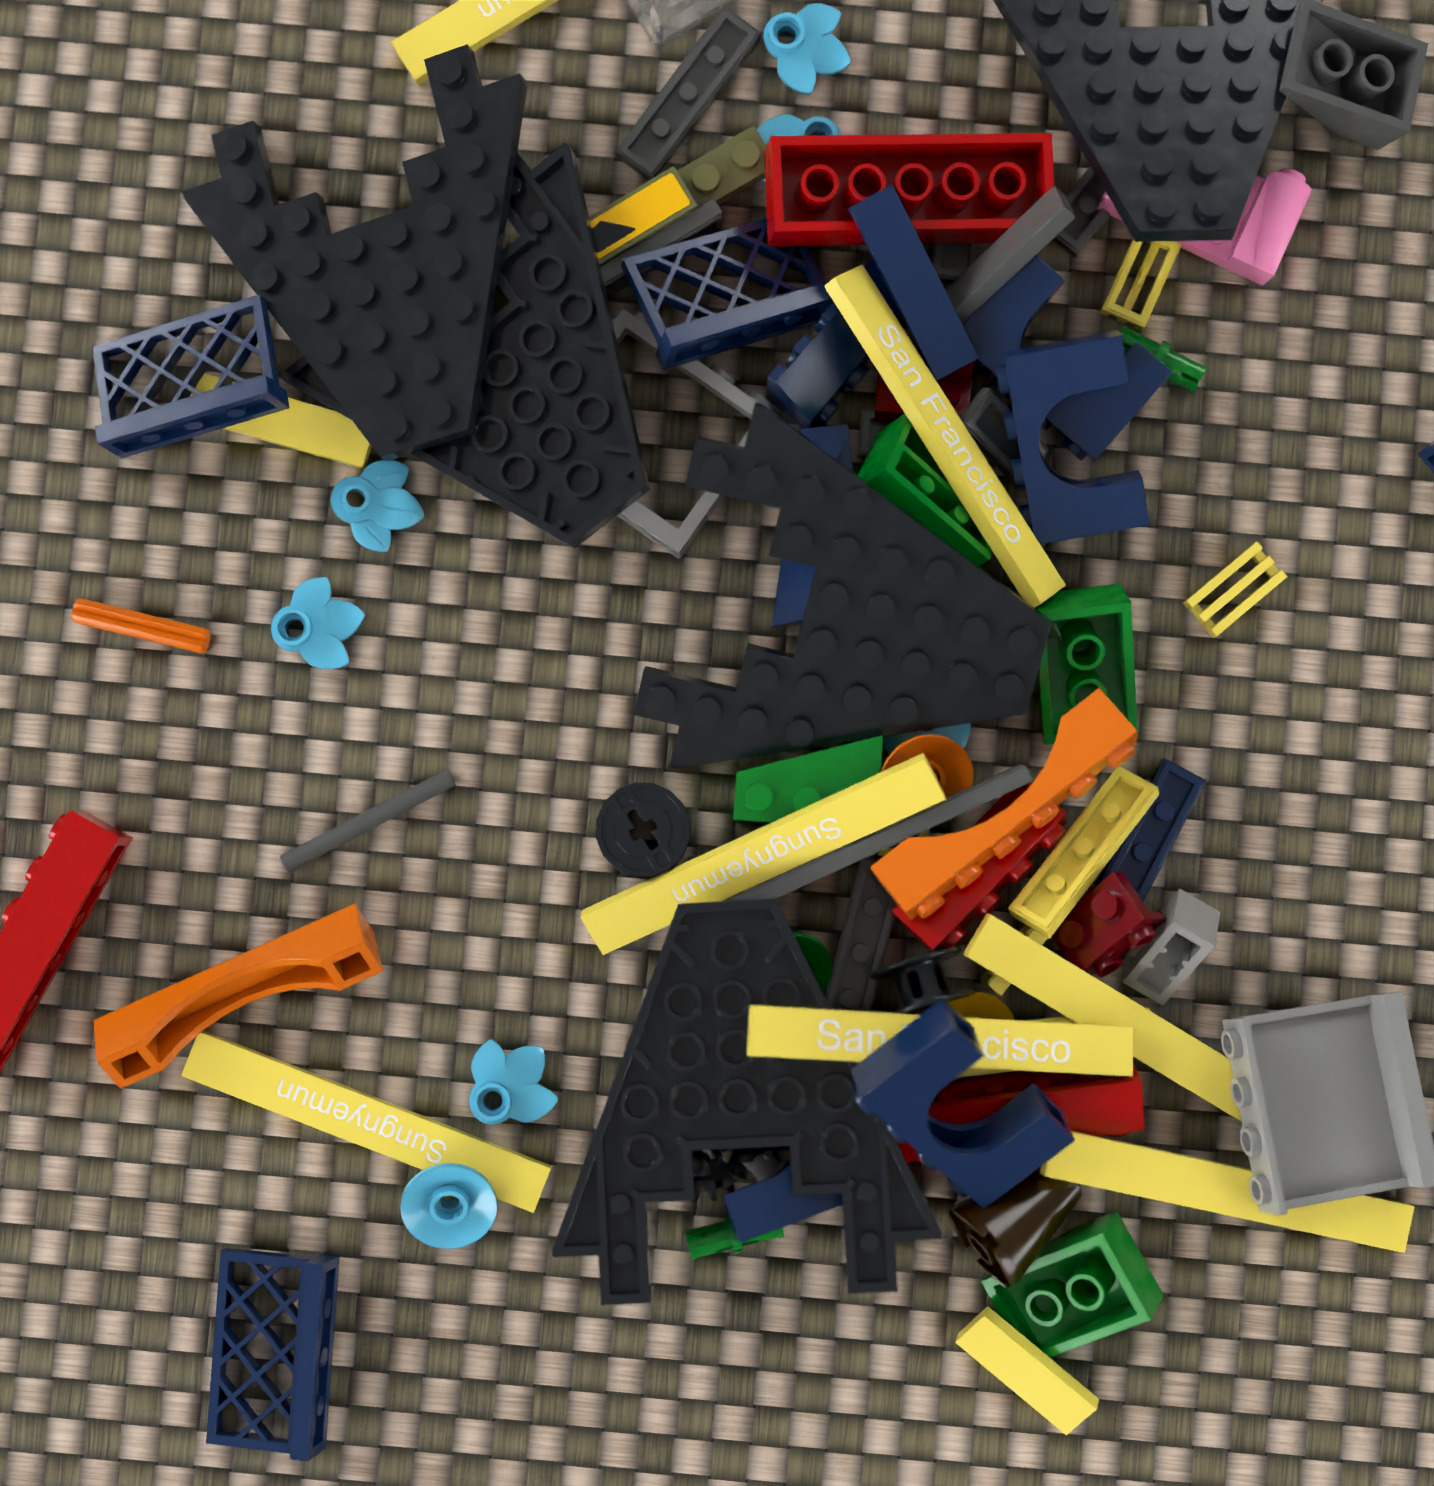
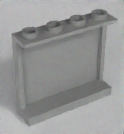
(1329, 1101)

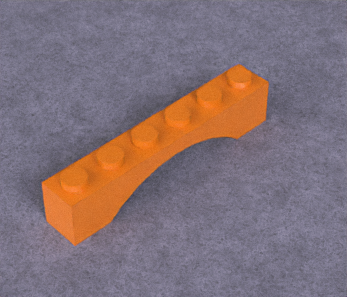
(928, 867)
(156, 1028)

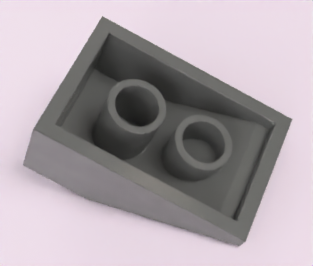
(1353, 74)

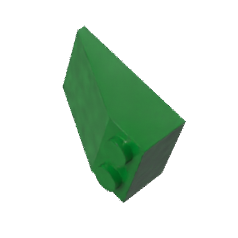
(1084, 652)
(1080, 1288)

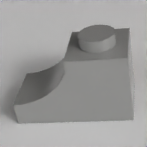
(1176, 949)

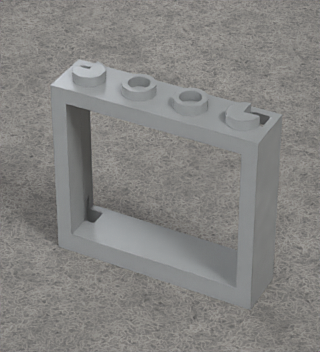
(719, 383)

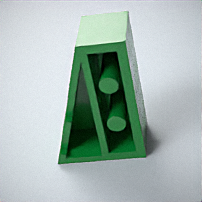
(911, 478)
(794, 783)

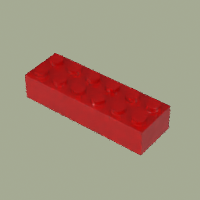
(948, 184)

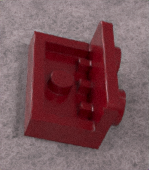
(1106, 926)

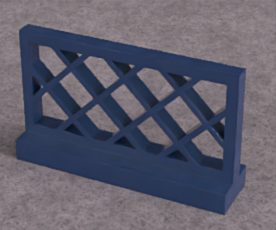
(735, 326)
(186, 414)
(309, 1365)

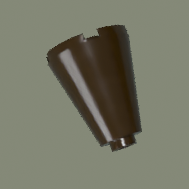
(1015, 1225)

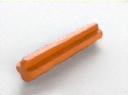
(141, 625)

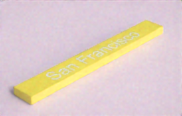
(945, 435)
(1005, 1043)

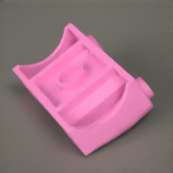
(1263, 228)

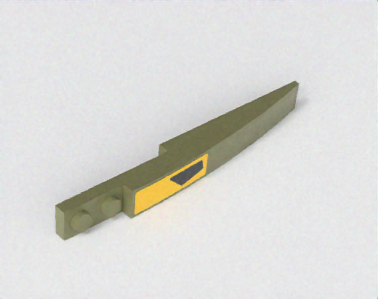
(673, 195)

